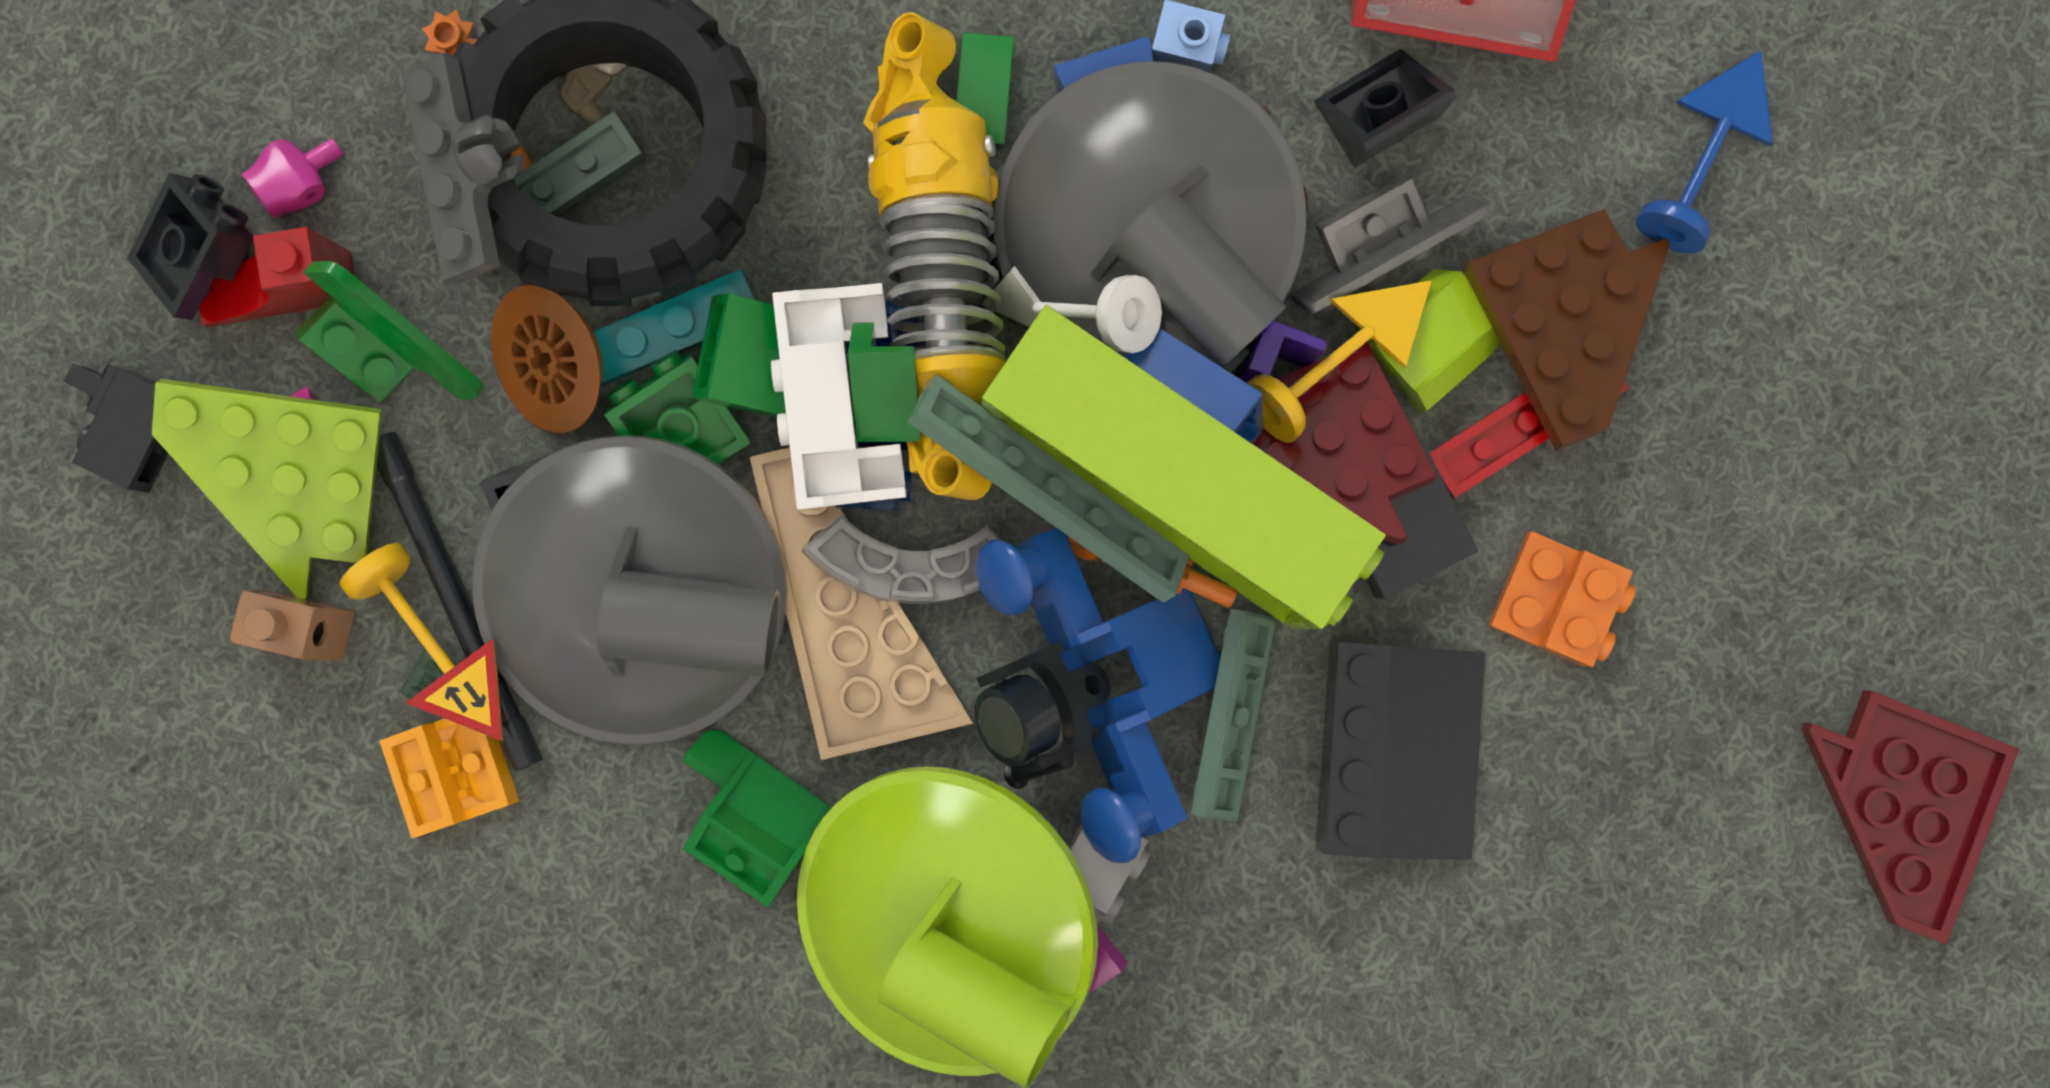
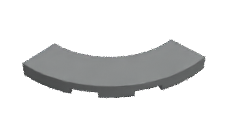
(897, 573)

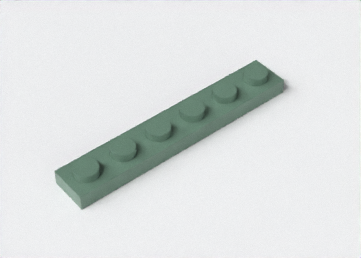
(1048, 488)

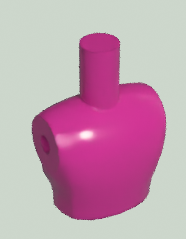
(288, 178)

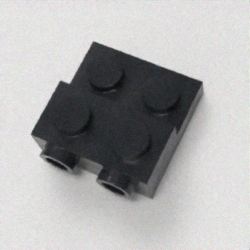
(189, 243)

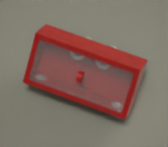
(1503, 26)

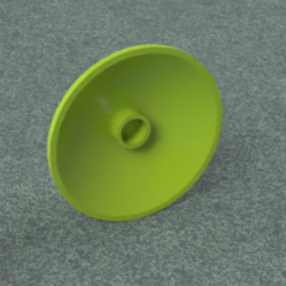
(948, 922)

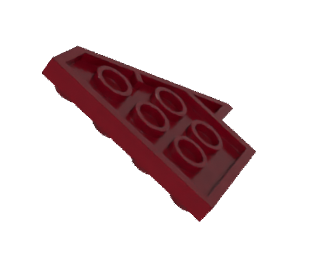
(1355, 442)
(1913, 804)

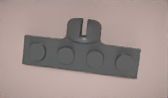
(458, 166)

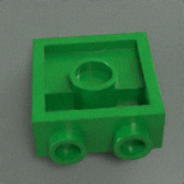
(666, 411)

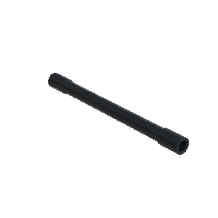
(400, 479)

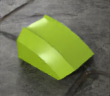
(1448, 342)

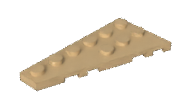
(856, 654)

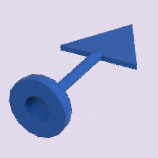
(1736, 102)

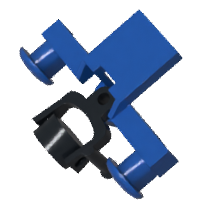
(1023, 716)

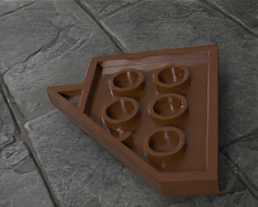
(1569, 318)

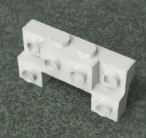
(818, 397)

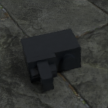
(120, 436)

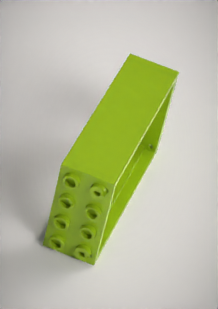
(1184, 474)

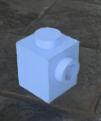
(1190, 36)

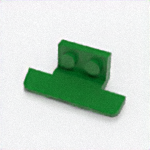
(373, 340)
(755, 822)

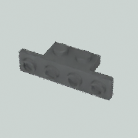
(1381, 235)

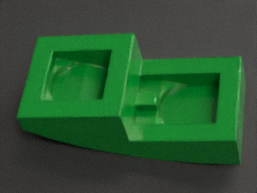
(986, 79)

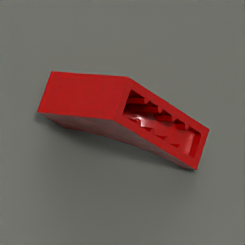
(273, 278)

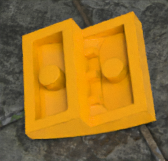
(447, 775)

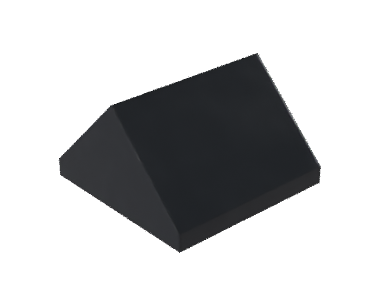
(1384, 105)

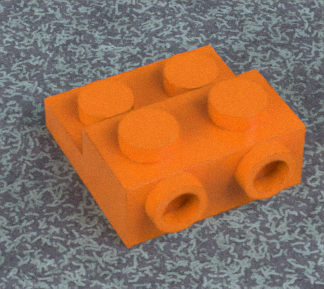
(1563, 600)

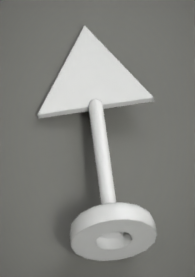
(1125, 312)

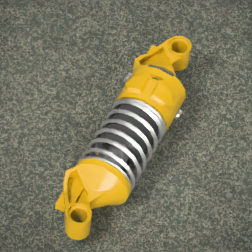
(938, 206)

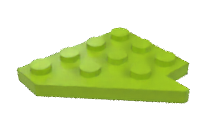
(278, 468)

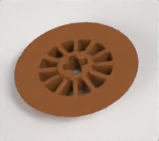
(547, 391)

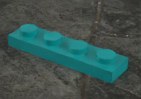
(665, 327)

